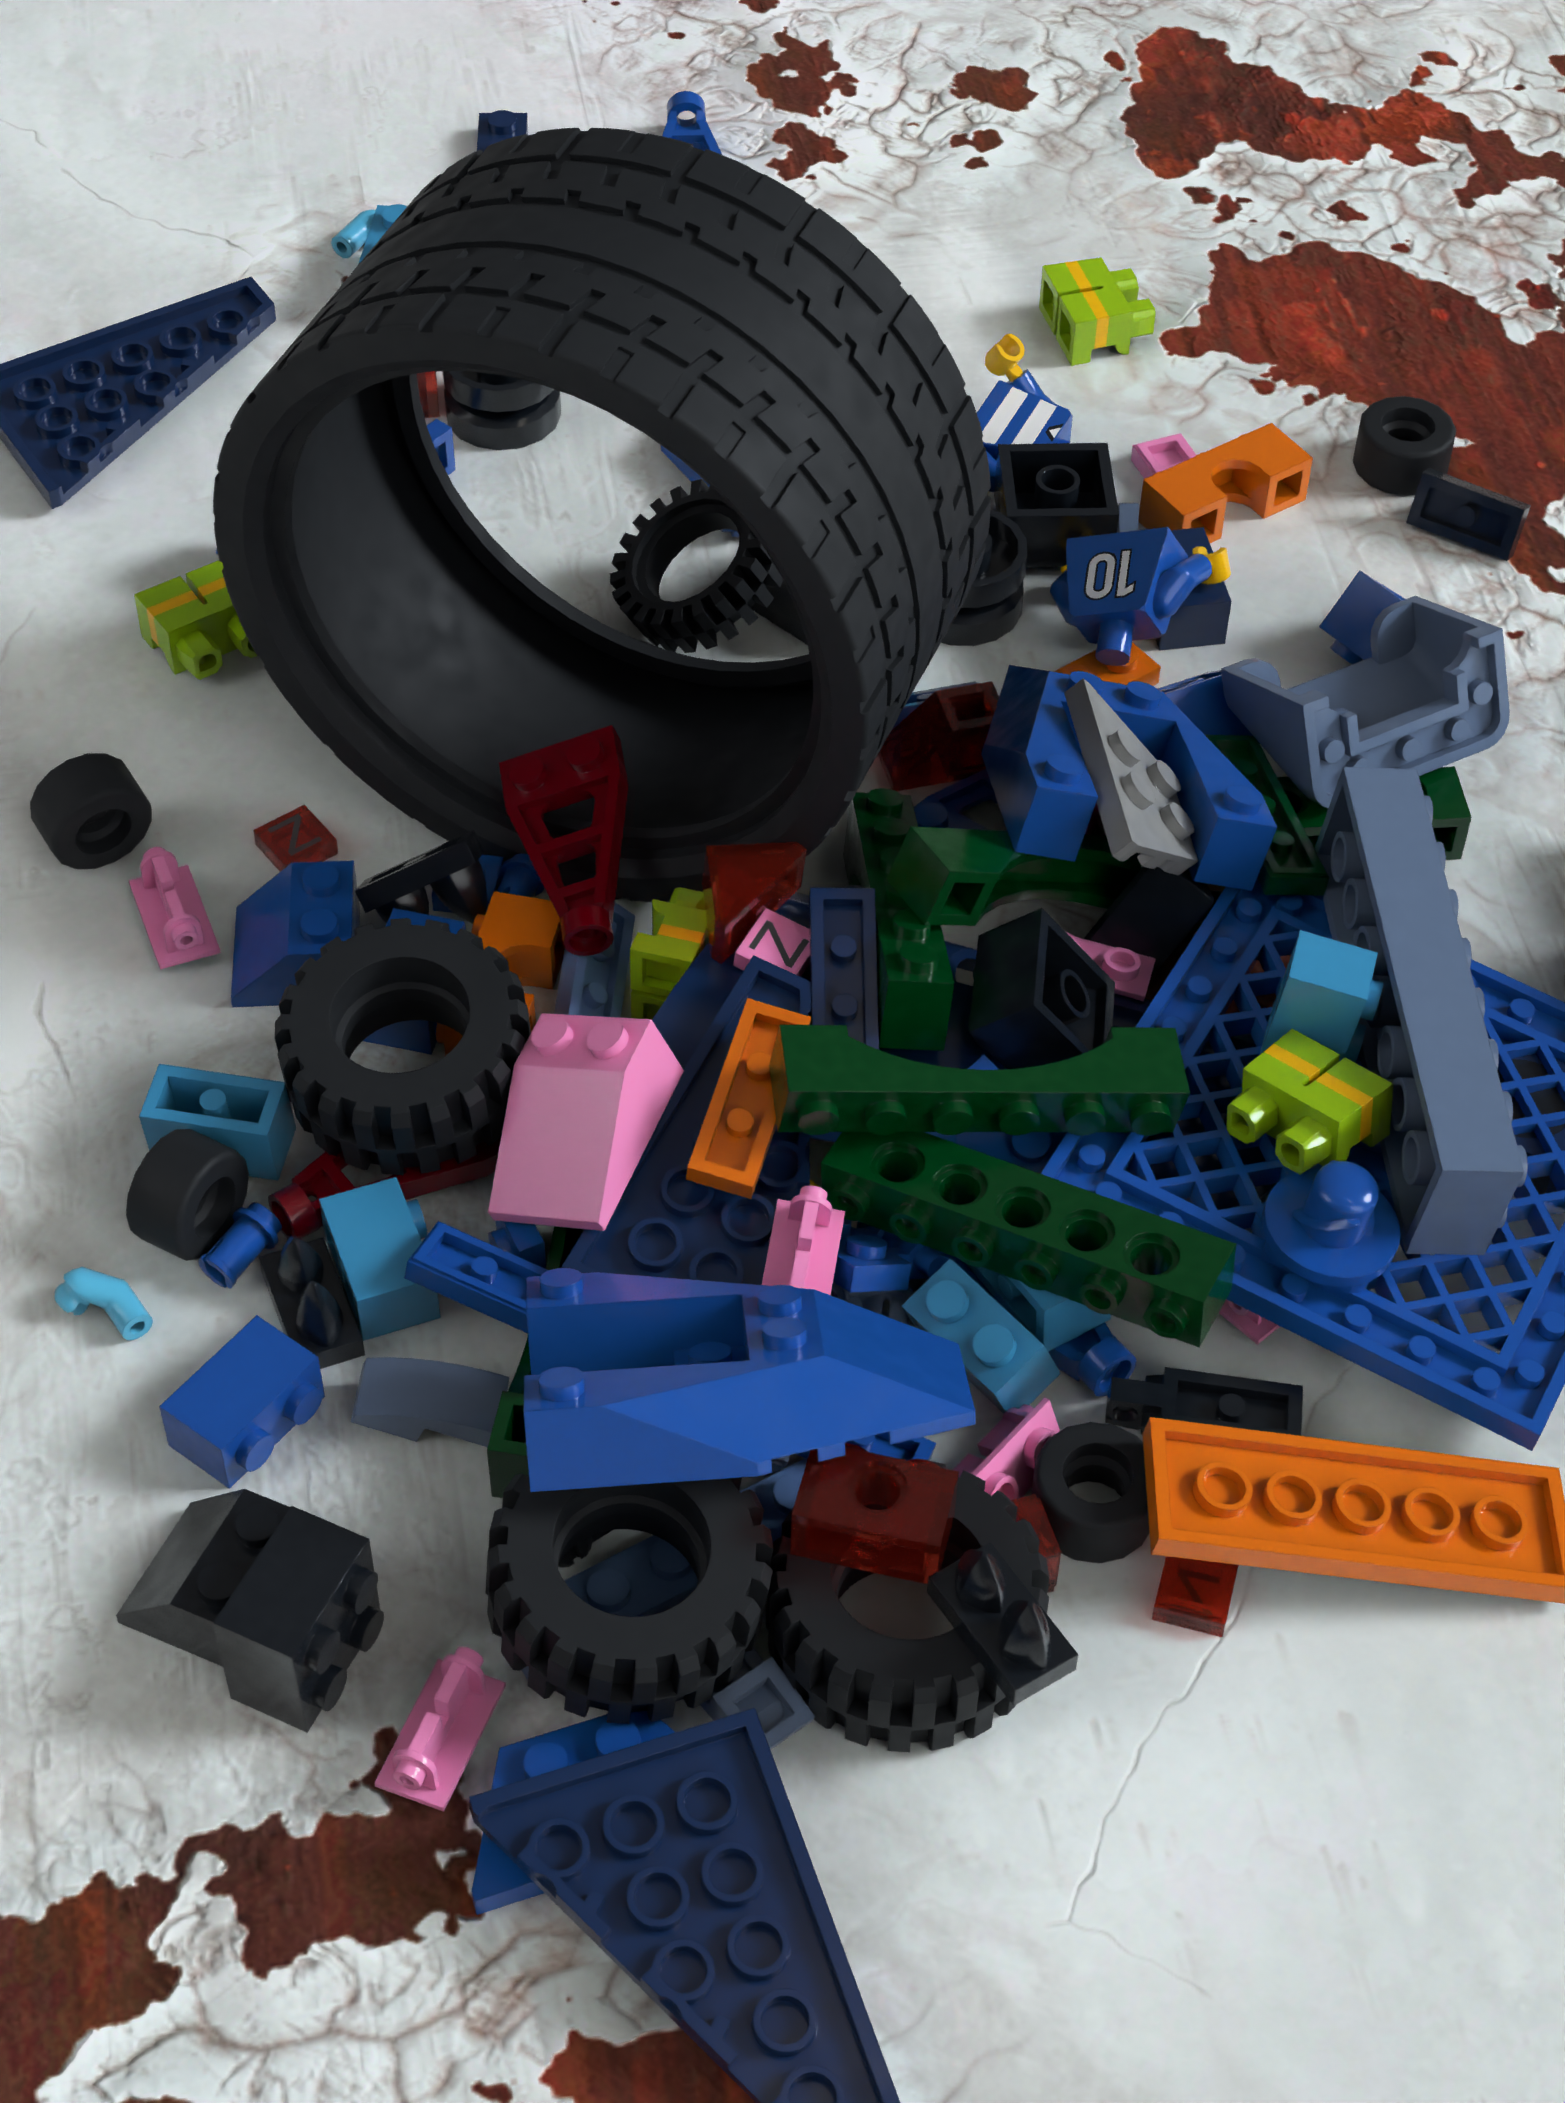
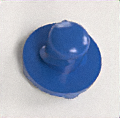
(1331, 1226)

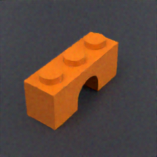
(1254, 470)
(529, 939)

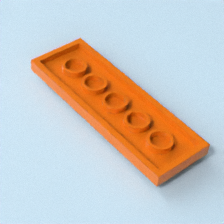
(1354, 1510)

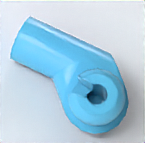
(353, 234)
(107, 1292)

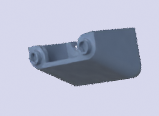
(1416, 704)

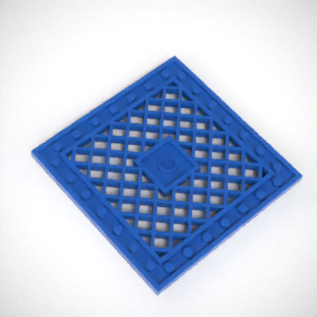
(1379, 1331)

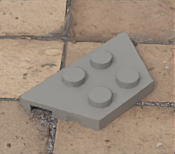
(1132, 787)

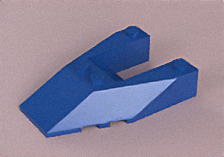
(1051, 797)
(717, 1379)

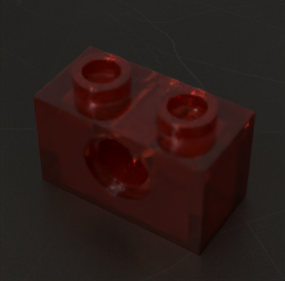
(897, 1541)

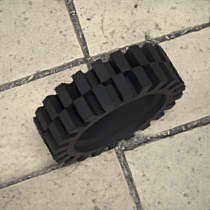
(660, 542)

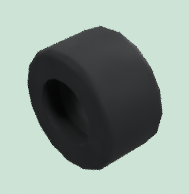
(1401, 441)
(90, 811)
(186, 1193)
(1103, 1456)

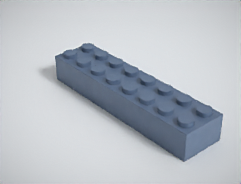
(1451, 1123)

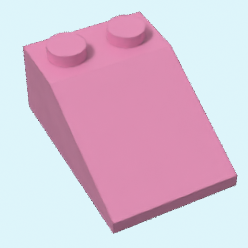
(579, 1118)

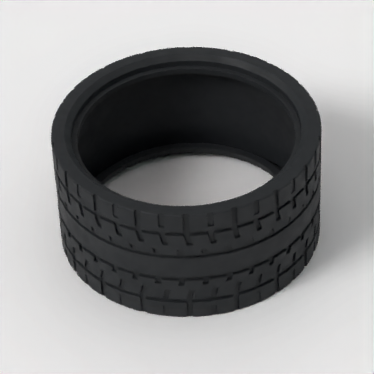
(721, 331)

